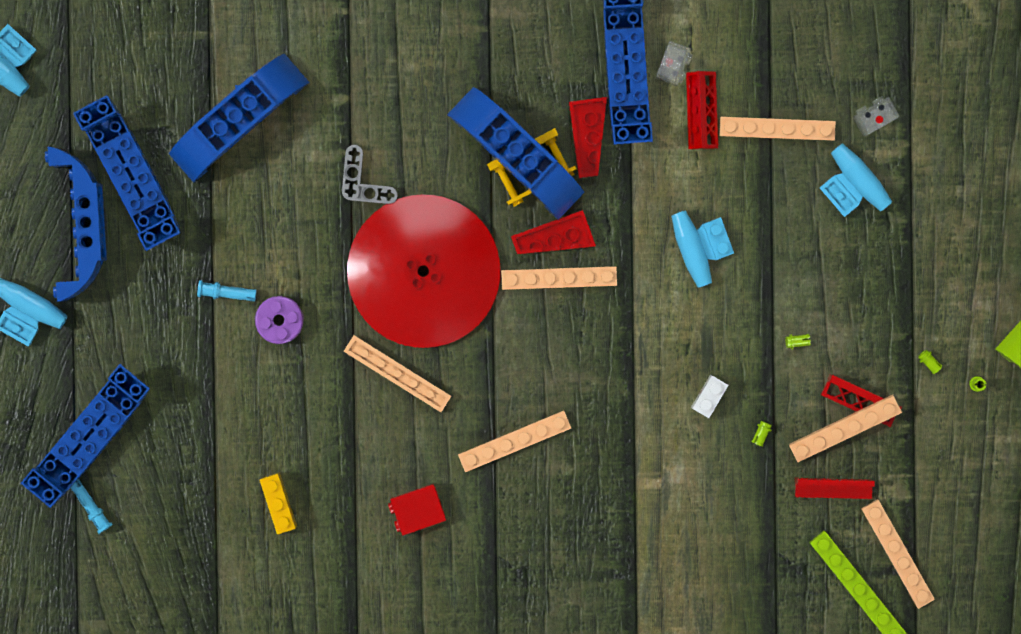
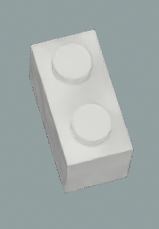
(709, 396)

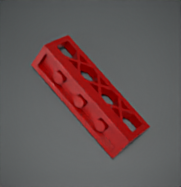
(699, 110)
(854, 389)
(834, 488)

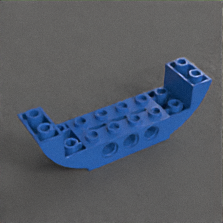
(626, 71)
(237, 115)
(517, 151)
(129, 171)
(89, 258)
(87, 437)

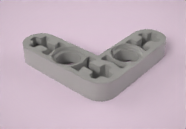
(360, 188)

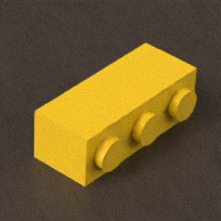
(278, 503)

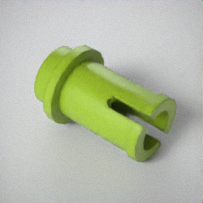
(797, 341)
(933, 365)
(974, 380)
(761, 433)

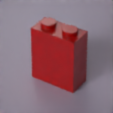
(417, 509)

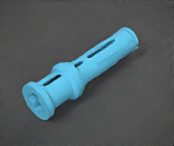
(217, 290)
(95, 513)

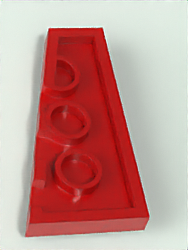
(587, 128)
(559, 234)

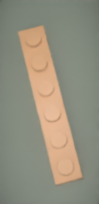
(777, 128)
(559, 278)
(397, 373)
(845, 428)
(514, 441)
(897, 553)

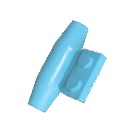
(13, 53)
(853, 183)
(700, 244)
(26, 312)

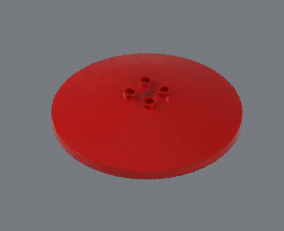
(459, 261)

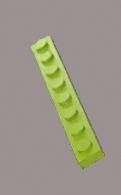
(855, 585)

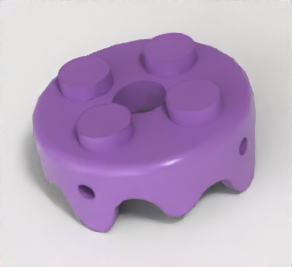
(292, 323)

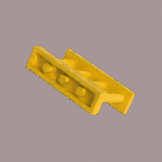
(547, 138)

